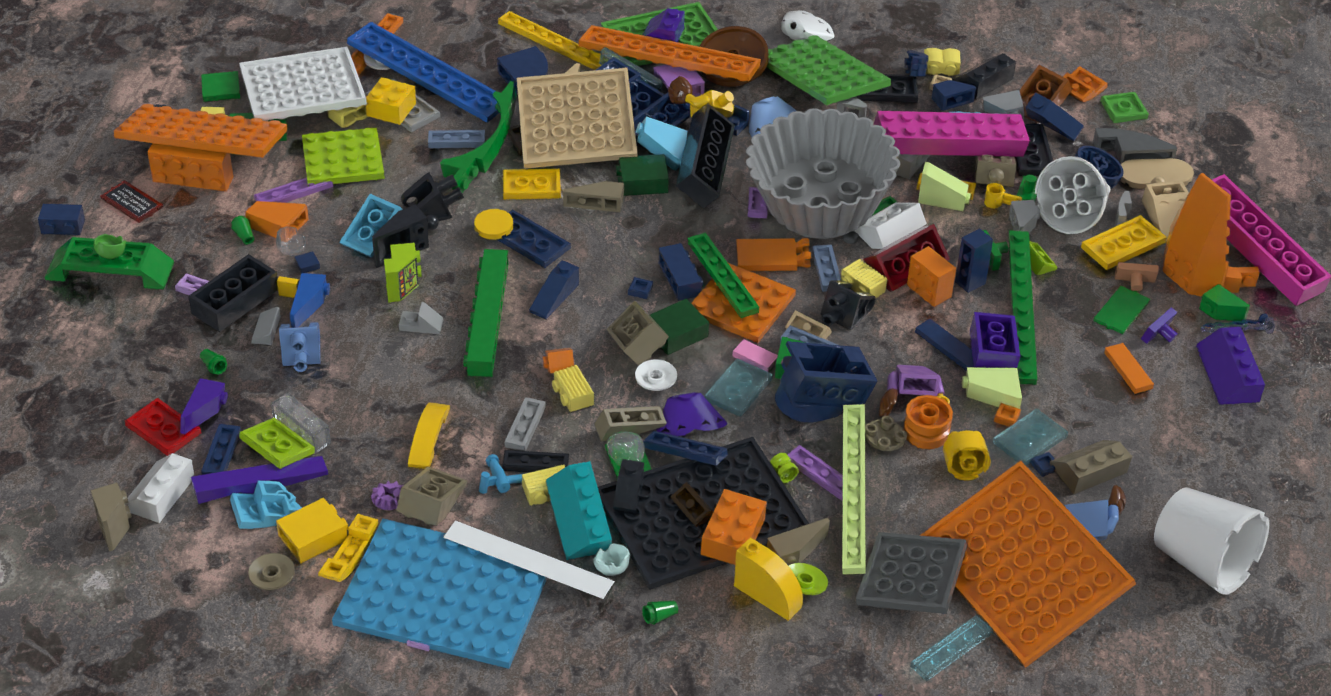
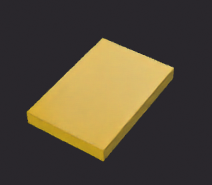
(531, 184)

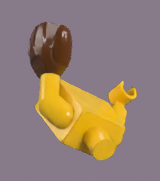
(681, 93)

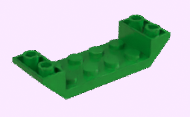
(136, 260)

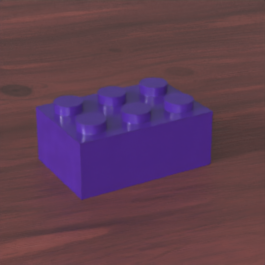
(994, 341)

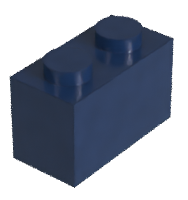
(61, 219)

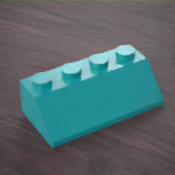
(578, 511)

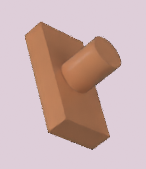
(1136, 274)

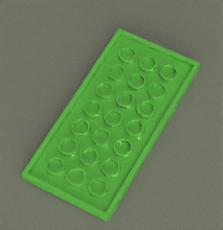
(824, 70)

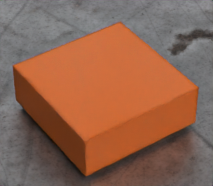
(1007, 415)

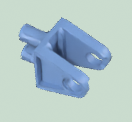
(300, 345)

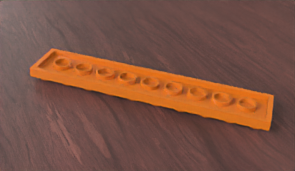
(670, 53)

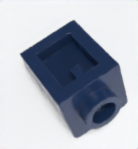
(740, 119)

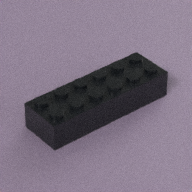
(705, 155)

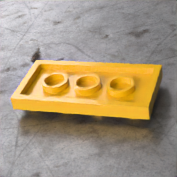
(1123, 242)

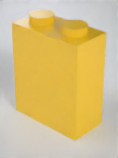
(312, 530)

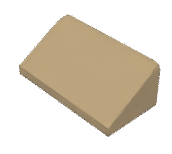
(809, 325)

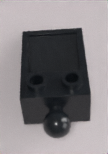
(404, 227)

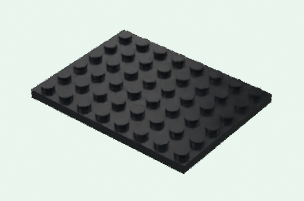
(665, 540)

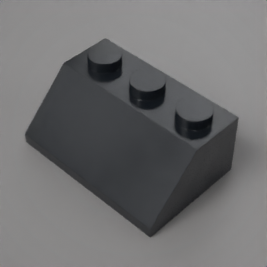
(989, 74)

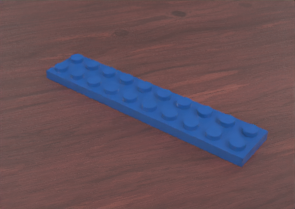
(425, 70)

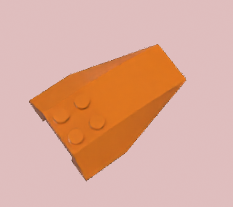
(1197, 239)

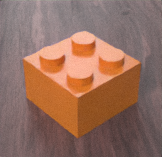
(931, 276)

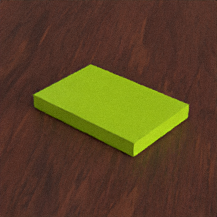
(276, 443)

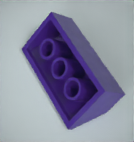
(1231, 367)

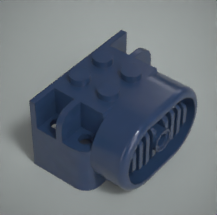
(822, 380)

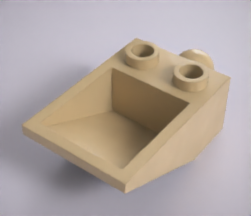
(1163, 202)

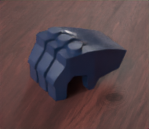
(916, 63)

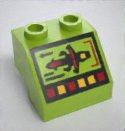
(402, 271)

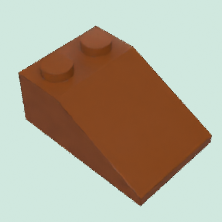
(1047, 85)

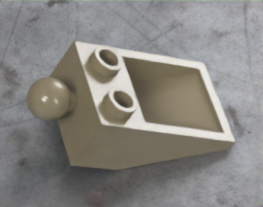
(995, 170)

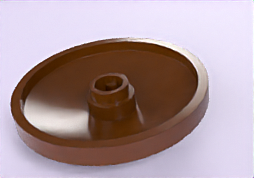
(737, 41)

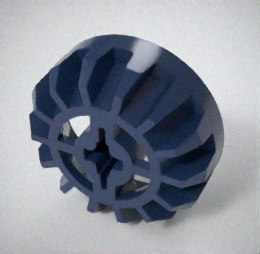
(1103, 162)

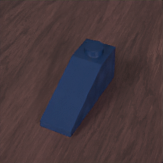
(1053, 117)
(556, 289)

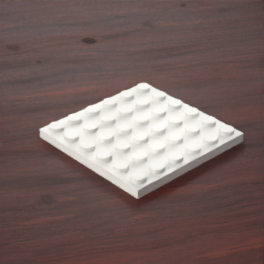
(302, 84)

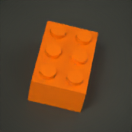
(731, 525)

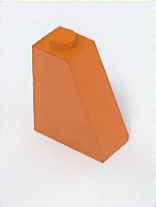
(271, 216)

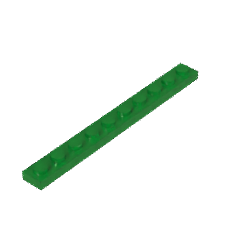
(1023, 304)

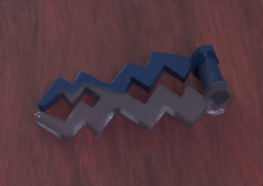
(1263, 323)

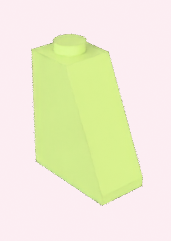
(942, 189)
(993, 386)

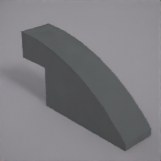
(1132, 145)

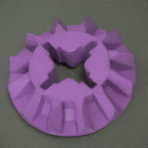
(384, 501)

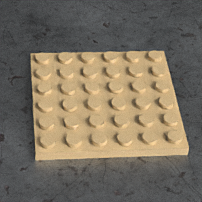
(576, 118)

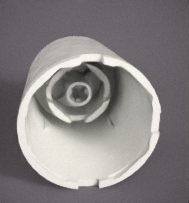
(1212, 537)

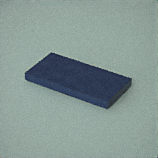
(534, 241)

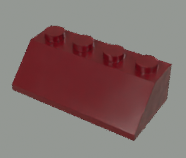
(895, 258)

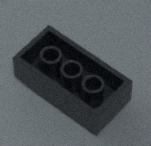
(233, 292)

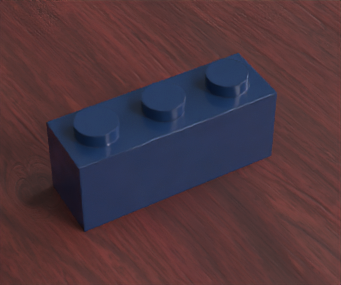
(973, 260)
(680, 271)

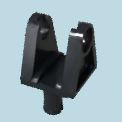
(430, 196)
(845, 305)

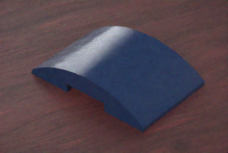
(649, 101)

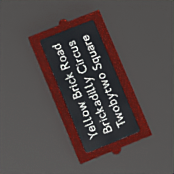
(131, 201)

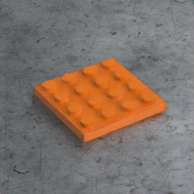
(768, 294)

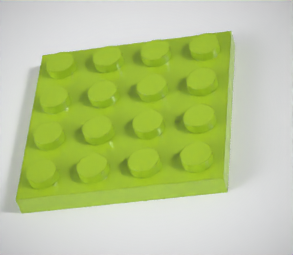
(343, 156)

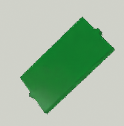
(1121, 310)

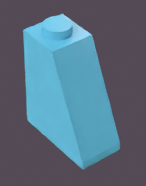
(663, 139)

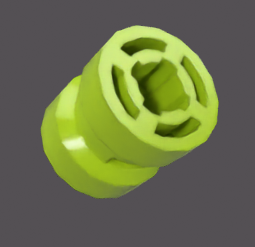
(784, 467)

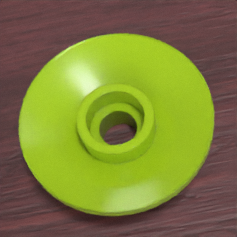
(810, 578)

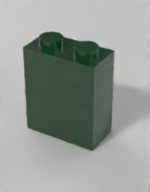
(643, 174)
(682, 325)

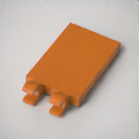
(772, 254)

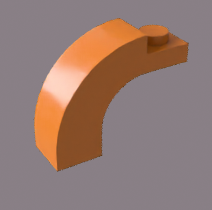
(1240, 277)

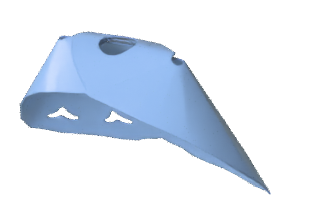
(766, 111)

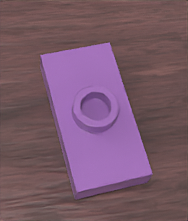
(756, 206)

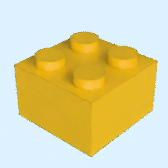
(390, 100)

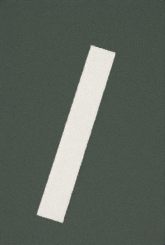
(529, 559)

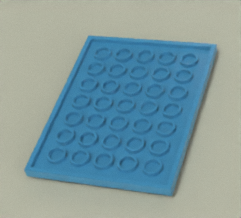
(439, 595)

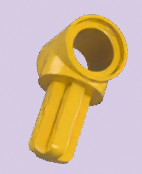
(996, 196)

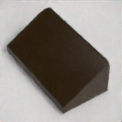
(692, 505)

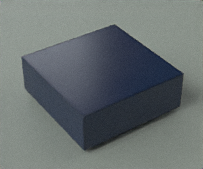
(307, 262)
(640, 288)
(1042, 465)

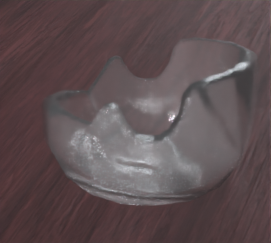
(289, 241)

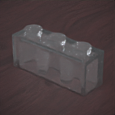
(301, 421)

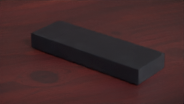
(532, 461)

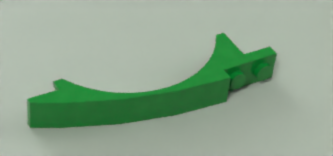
(479, 160)

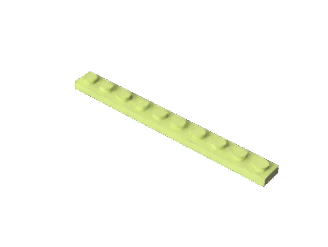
(853, 490)

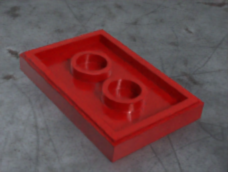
(161, 427)

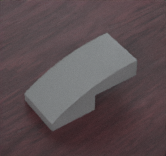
(1123, 208)

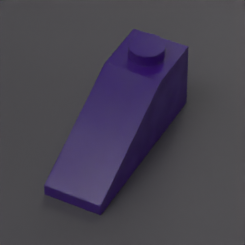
(203, 404)

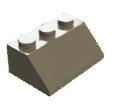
(1092, 465)

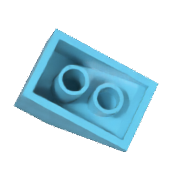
(367, 222)

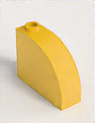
(767, 579)

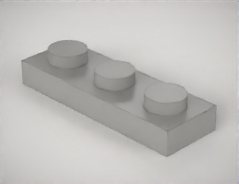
(525, 424)

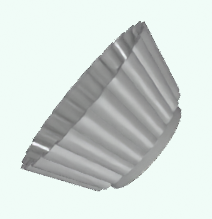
(822, 170)

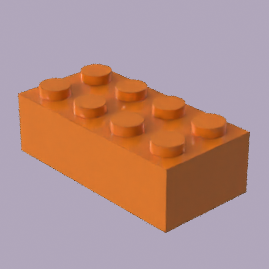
(190, 167)

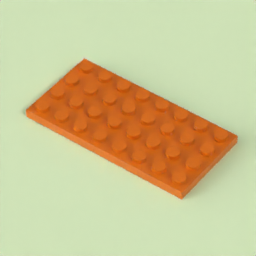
(201, 130)

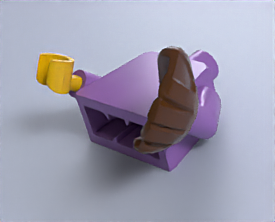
(910, 380)

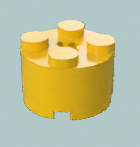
(966, 454)

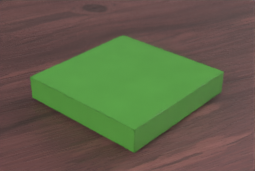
(1124, 107)

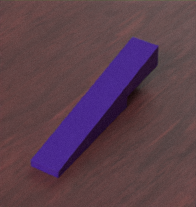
(244, 480)

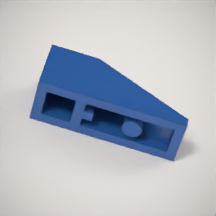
(308, 297)

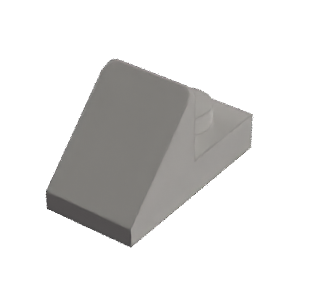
(423, 321)

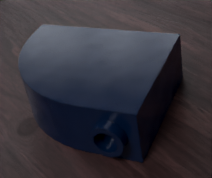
(522, 64)

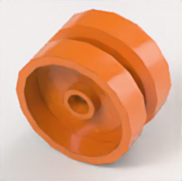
(928, 421)

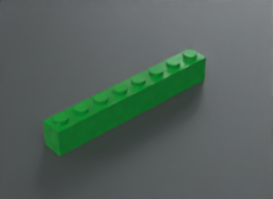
(487, 313)

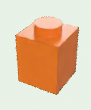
(558, 359)

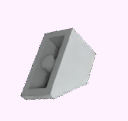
(1004, 103)
(1024, 215)

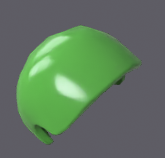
(109, 246)

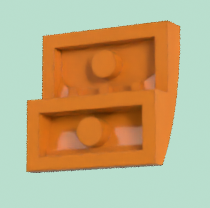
(1085, 84)

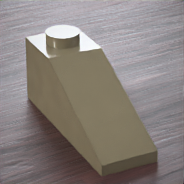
(595, 196)
(629, 419)
(800, 542)

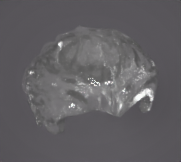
(625, 446)

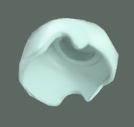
(612, 561)

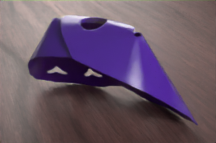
(690, 411)

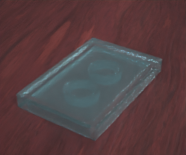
(738, 387)
(1030, 437)

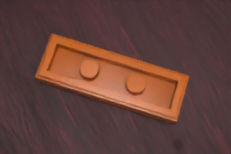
(1129, 368)

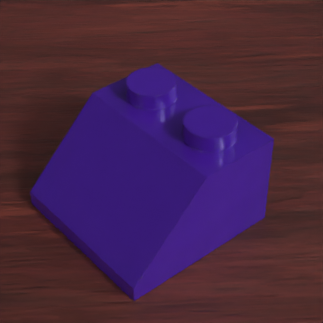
(666, 25)

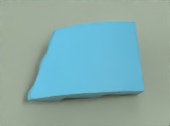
(263, 507)

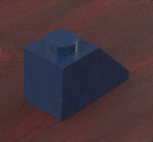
(952, 94)

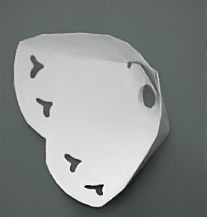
(805, 22)

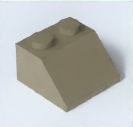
(111, 513)

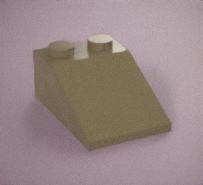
(637, 333)
(430, 496)

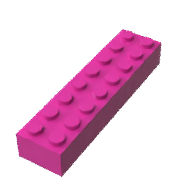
(955, 133)
(1272, 248)

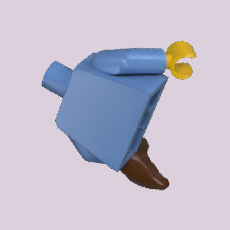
(1102, 515)

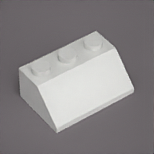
(891, 224)
(161, 487)

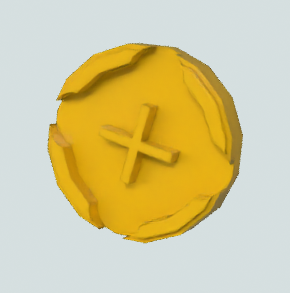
(493, 224)

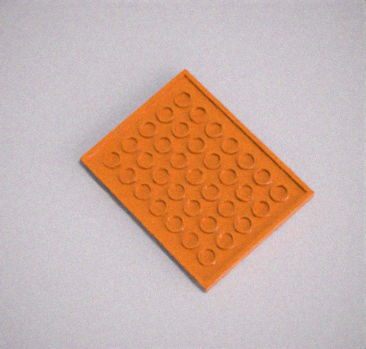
(1030, 564)

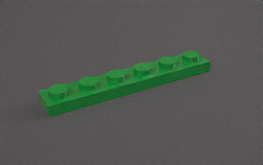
(723, 275)

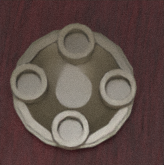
(885, 434)

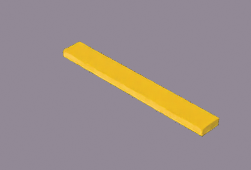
(550, 39)

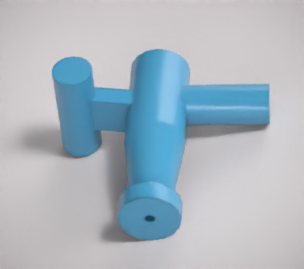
(498, 476)

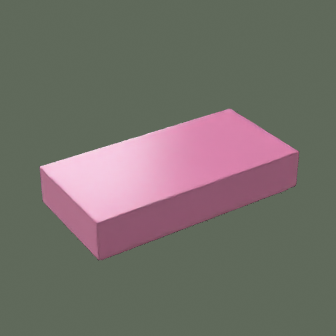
(755, 355)

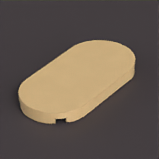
(1142, 171)

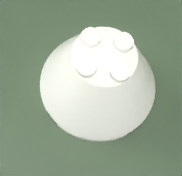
(1071, 195)

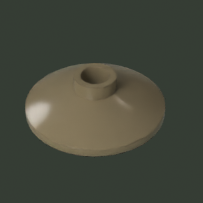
(271, 571)

